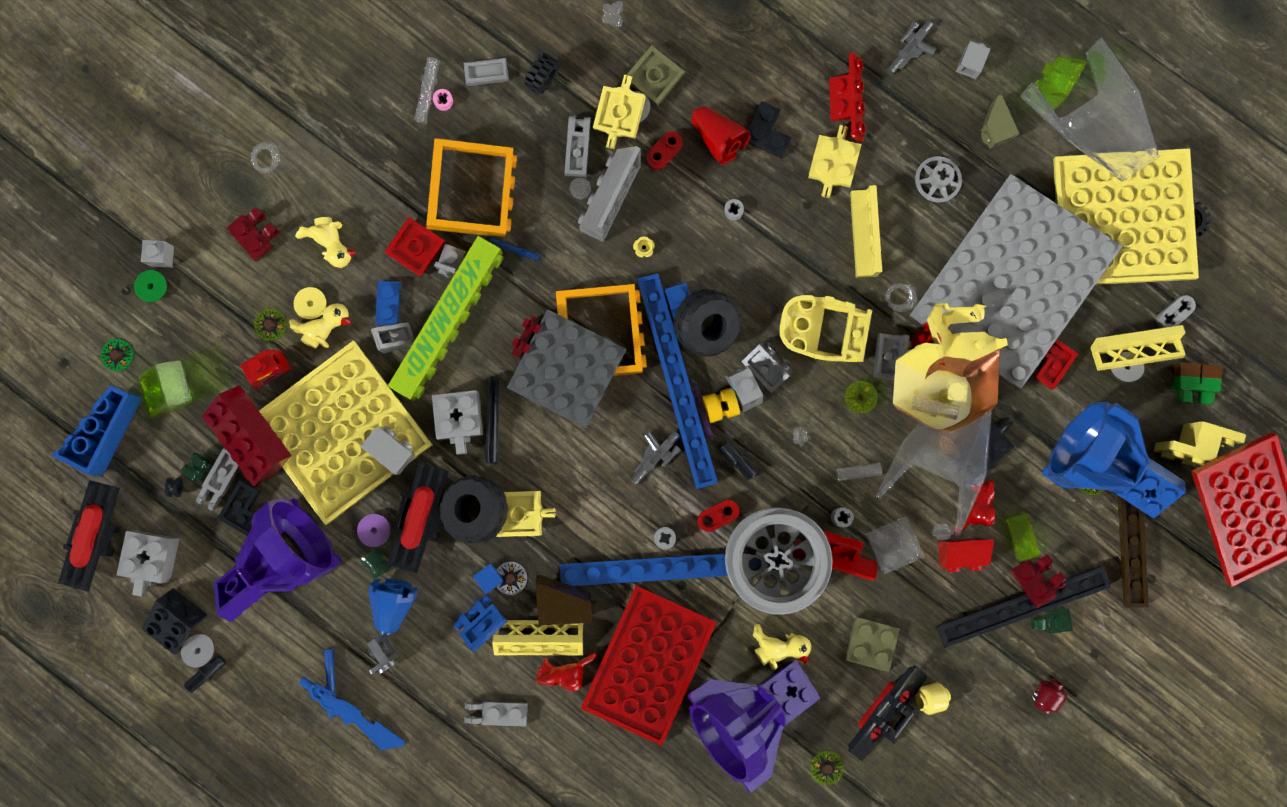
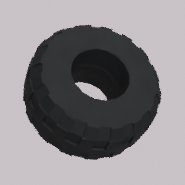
(691, 315)
(455, 508)

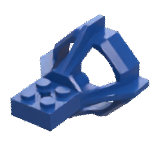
(1111, 461)

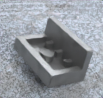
(888, 350)

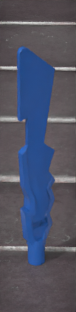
(350, 714)

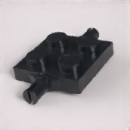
(998, 442)

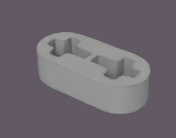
(1172, 308)

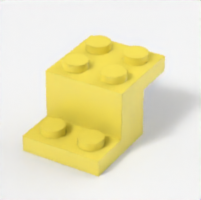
(1199, 443)

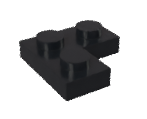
(763, 134)
(237, 508)

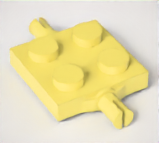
(619, 112)
(834, 161)
(524, 514)

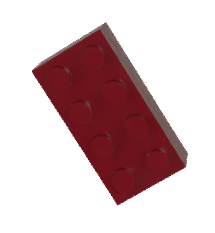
(246, 435)

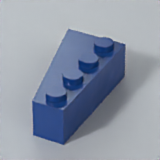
(100, 432)

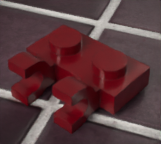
(249, 237)
(522, 345)
(1034, 584)

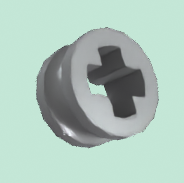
(731, 216)

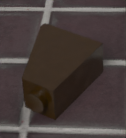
(562, 603)

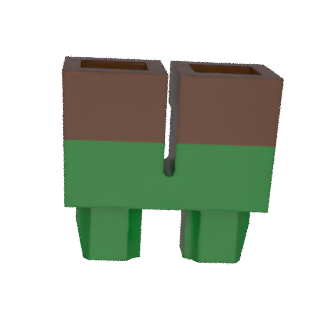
(1196, 378)

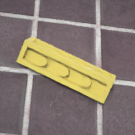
(866, 232)
(1136, 340)
(538, 642)

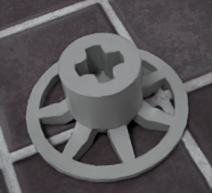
(940, 178)

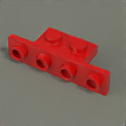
(847, 98)
(845, 556)

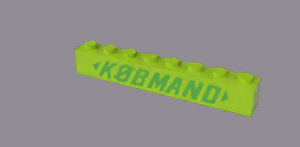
(446, 318)

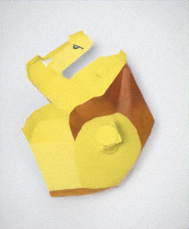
(965, 380)

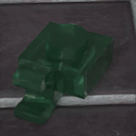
(1056, 621)

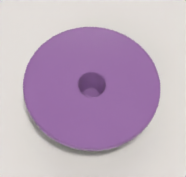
(373, 530)

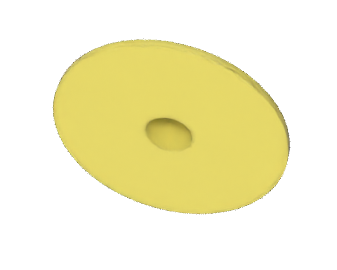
(309, 303)

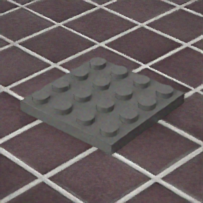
(567, 368)

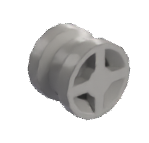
(662, 536)

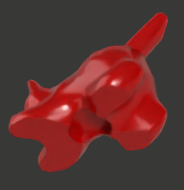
(982, 511)
(568, 675)

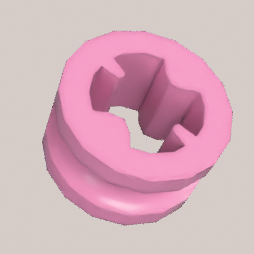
(443, 92)

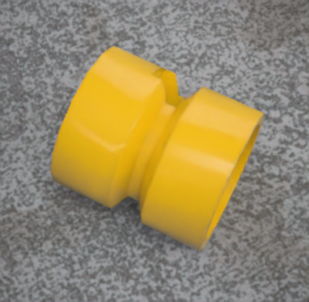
(713, 405)

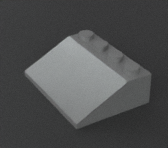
(610, 193)

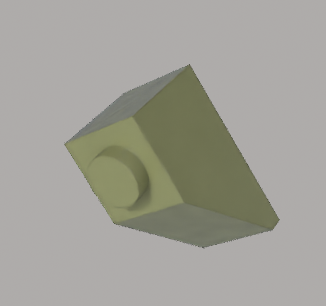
(998, 125)

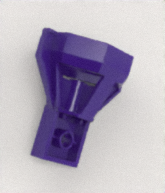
(269, 563)
(747, 727)

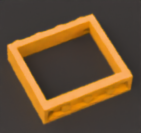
(507, 202)
(636, 318)

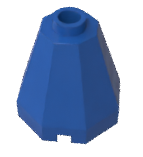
(390, 603)

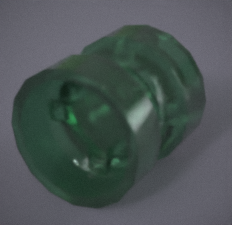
(196, 467)
(375, 563)

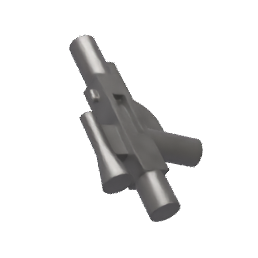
(914, 47)
(654, 453)

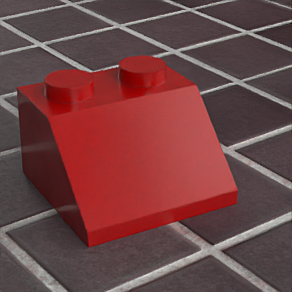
(965, 553)

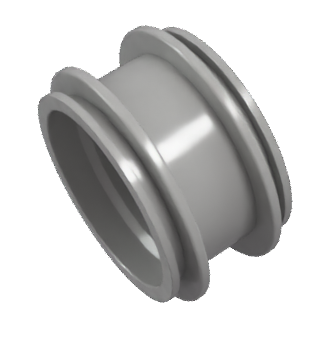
(801, 591)

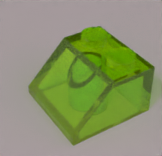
(1059, 79)
(165, 388)

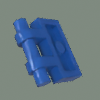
(483, 627)

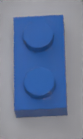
(388, 303)

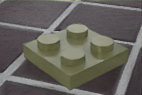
(655, 75)
(872, 644)

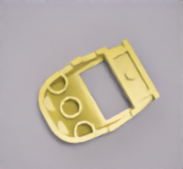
(803, 322)

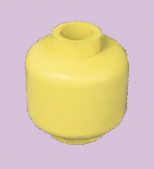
(933, 698)

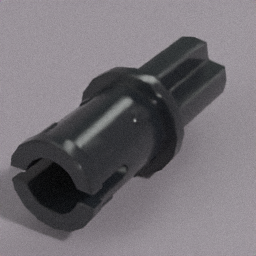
(738, 460)
(205, 673)

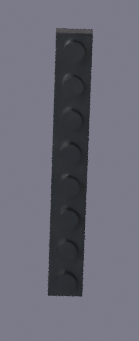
(1020, 608)

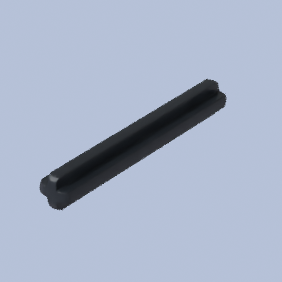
(492, 420)

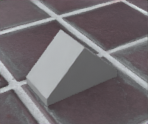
(393, 337)

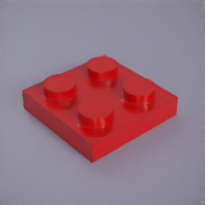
(415, 247)

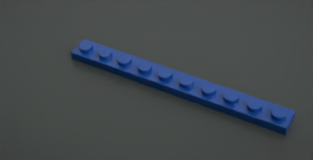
(677, 381)
(650, 569)

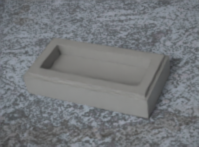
(486, 71)

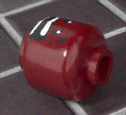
(1049, 696)

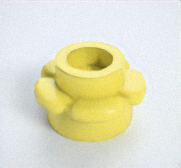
(641, 242)

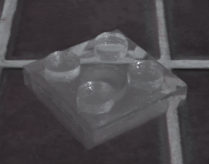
(895, 545)

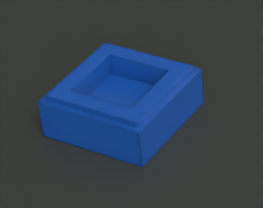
(488, 578)

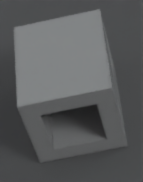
(973, 59)
(157, 253)

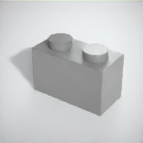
(388, 450)

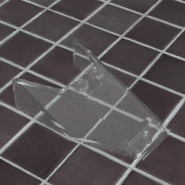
(1109, 126)
(953, 455)

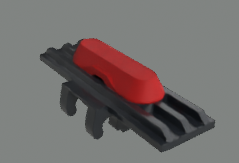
(421, 519)
(89, 535)
(875, 722)

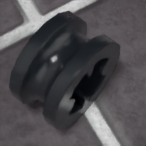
(173, 487)

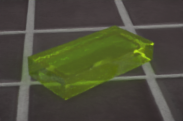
(1022, 537)

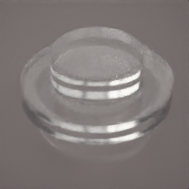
(580, 188)
(800, 435)
(942, 531)

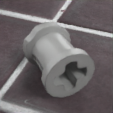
(848, 520)

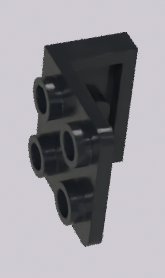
(172, 620)

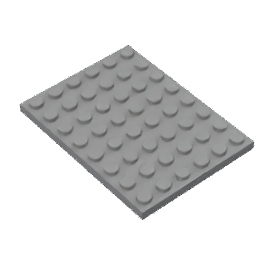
(1029, 270)

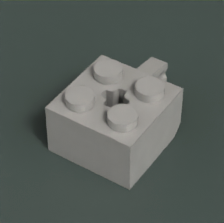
(469, 424)
(141, 569)

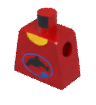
(264, 369)

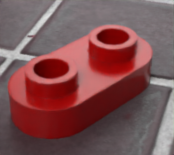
(665, 150)
(718, 517)

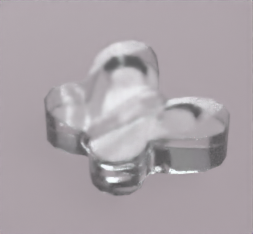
(612, 14)

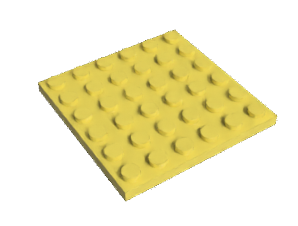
(1144, 214)
(326, 423)

